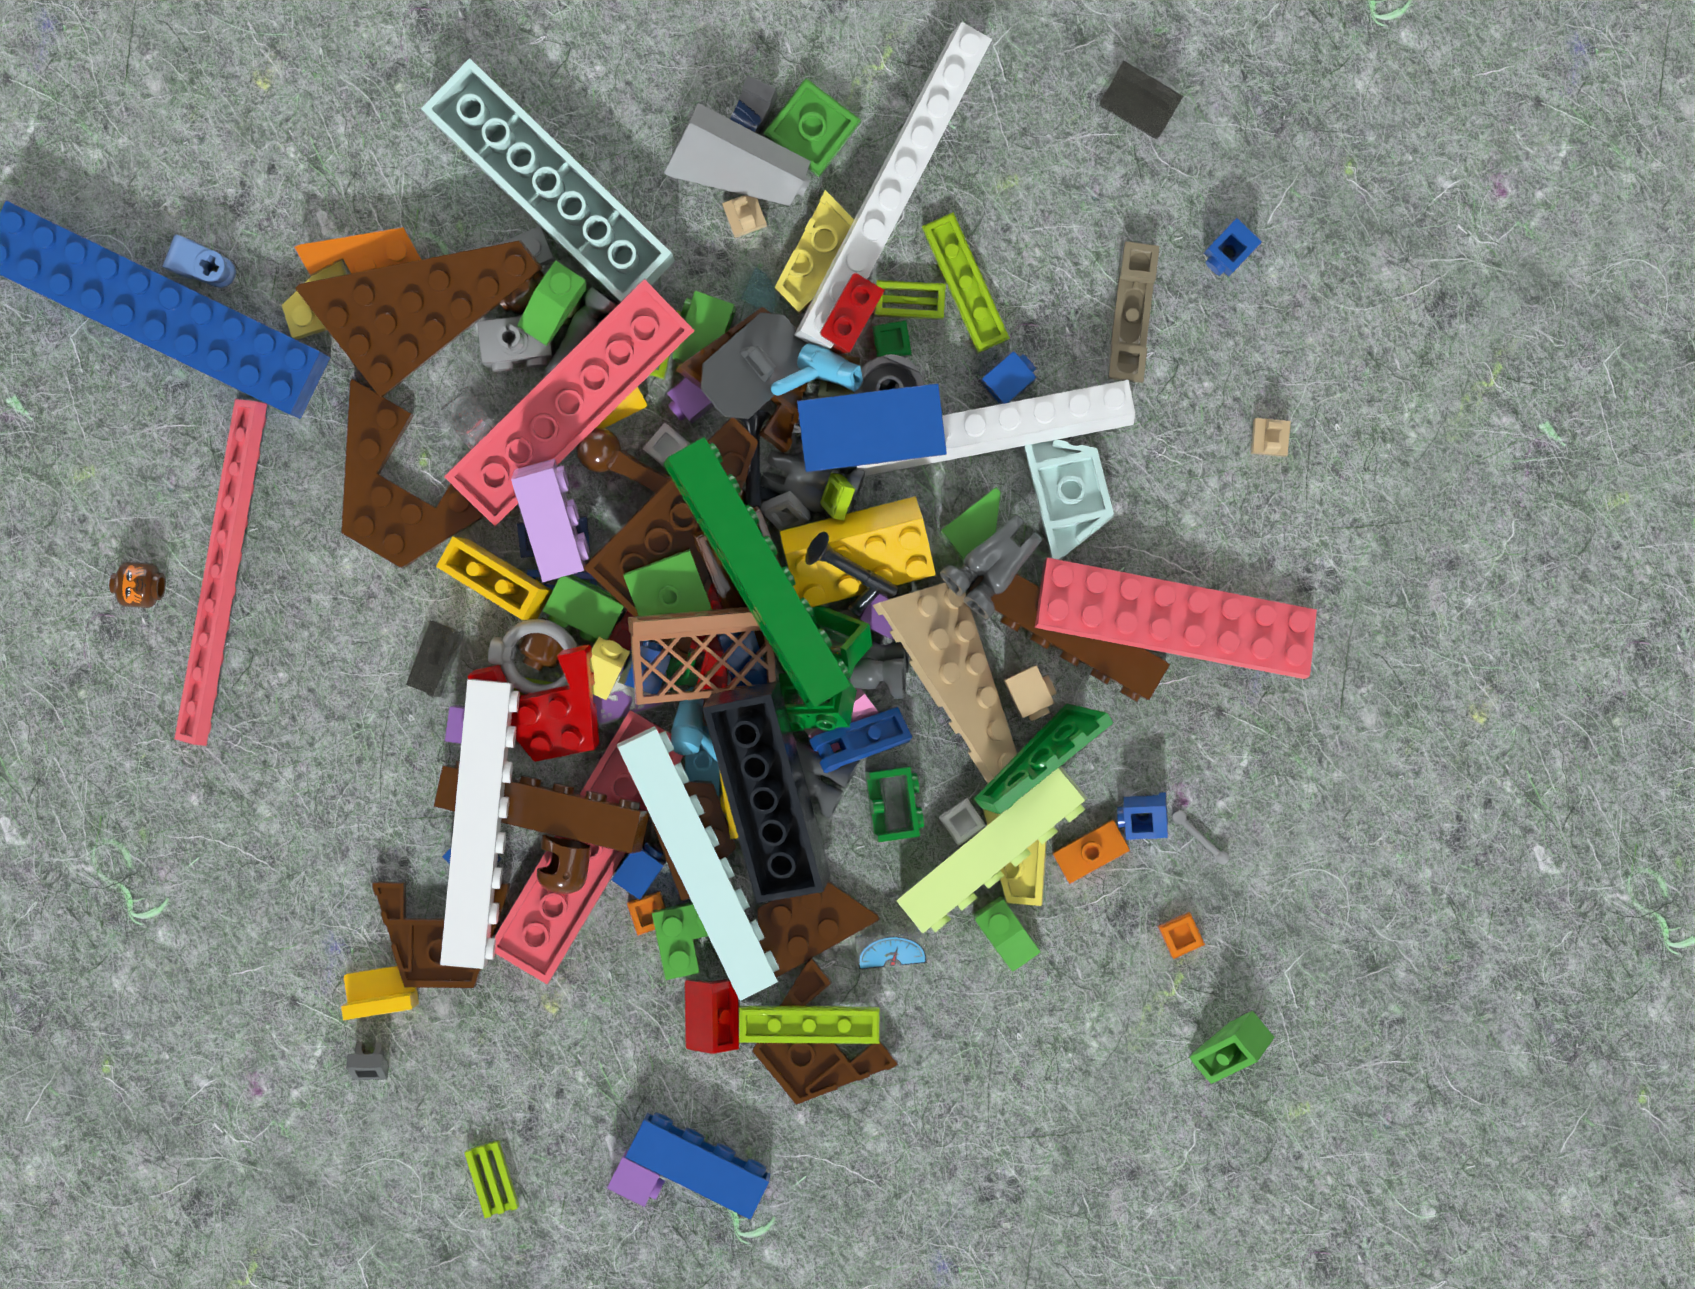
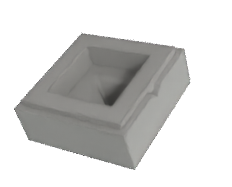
(785, 511)

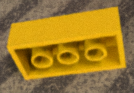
(880, 539)

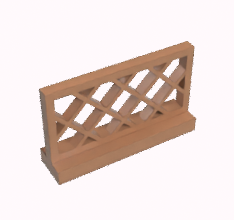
(692, 625)

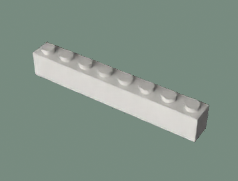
(1028, 423)
(478, 824)

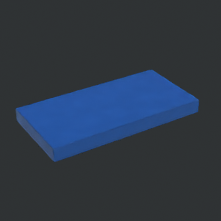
(872, 427)

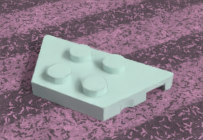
(1068, 493)

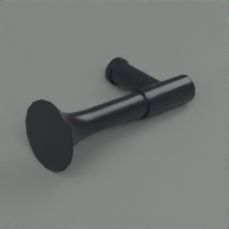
(754, 490)
(821, 551)

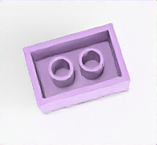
(550, 519)

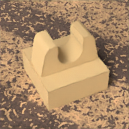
(744, 215)
(1270, 437)

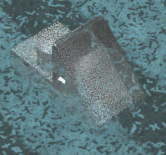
(468, 417)

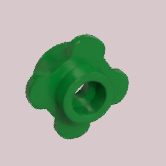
(686, 678)

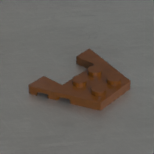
(782, 421)
(419, 941)
(817, 1068)

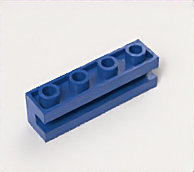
(699, 1165)

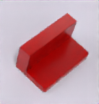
(711, 1016)

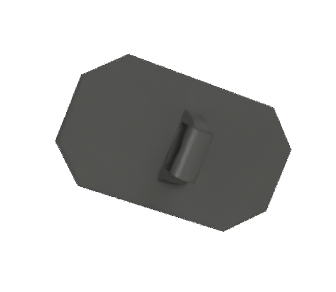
(746, 366)

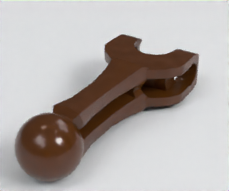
(603, 452)

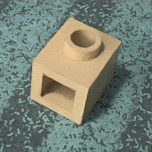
(1031, 692)

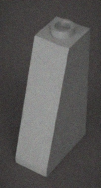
(736, 160)

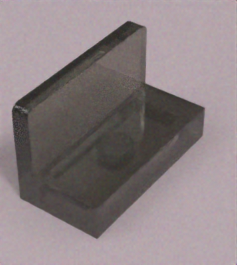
(1140, 100)
(435, 658)

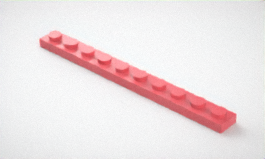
(220, 572)

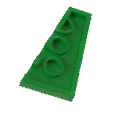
(1049, 749)

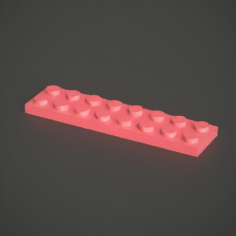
(571, 398)
(1176, 618)
(546, 922)

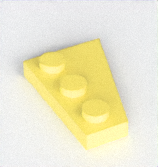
(814, 253)
(1025, 881)

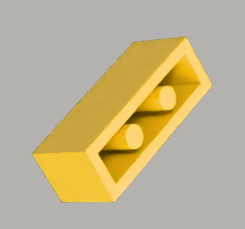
(494, 578)

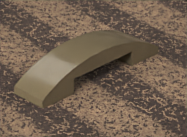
(1132, 312)

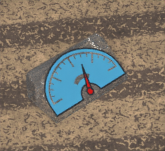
(890, 949)

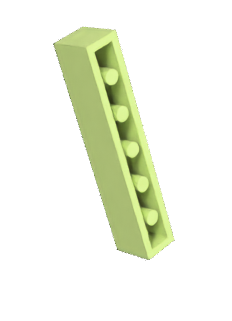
(992, 849)

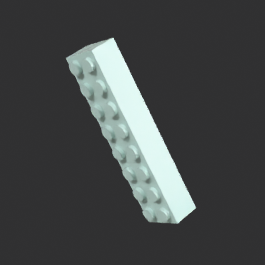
(547, 182)

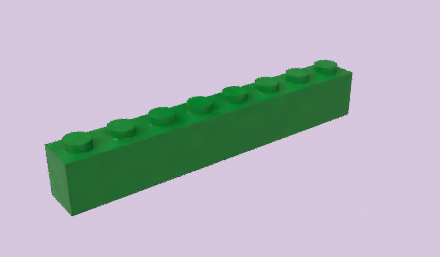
(757, 573)

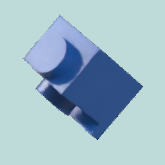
(1237, 238)
(1149, 826)

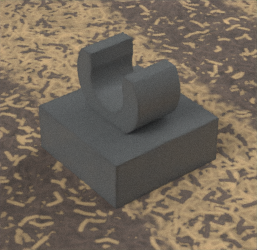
(367, 1066)

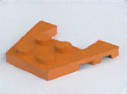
(359, 251)

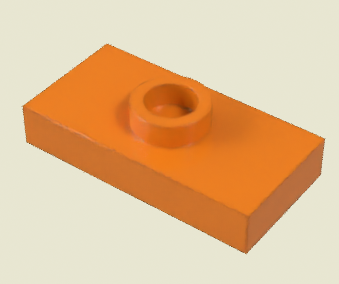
(1090, 851)

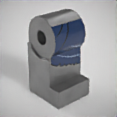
(754, 105)

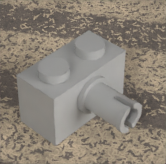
(506, 344)

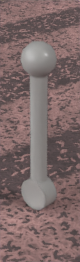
(1180, 818)

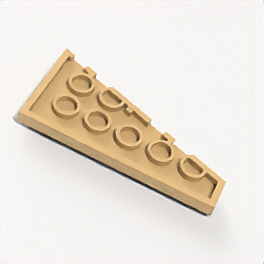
(953, 667)

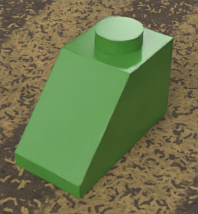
(552, 303)
(974, 524)
(1006, 933)
(1233, 1047)

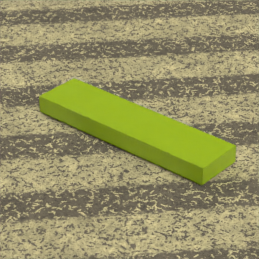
(965, 283)
(809, 1024)

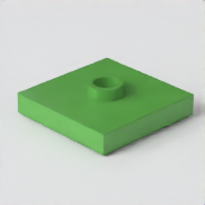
(813, 126)
(667, 586)

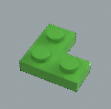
(675, 933)

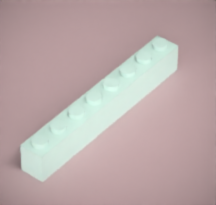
(697, 862)

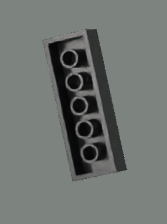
(767, 791)

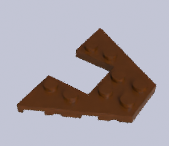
(378, 510)

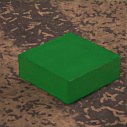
(892, 339)

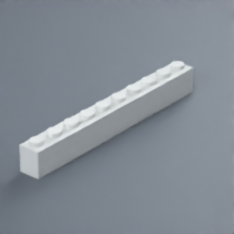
(898, 175)

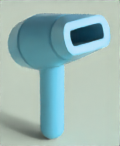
(820, 364)
(688, 731)

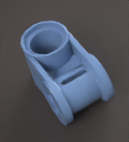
(196, 262)

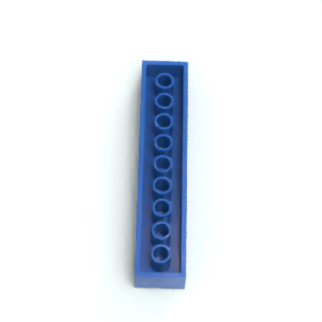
(158, 311)

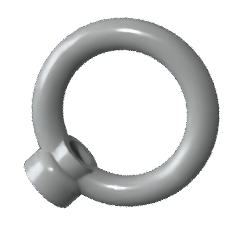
(503, 652)

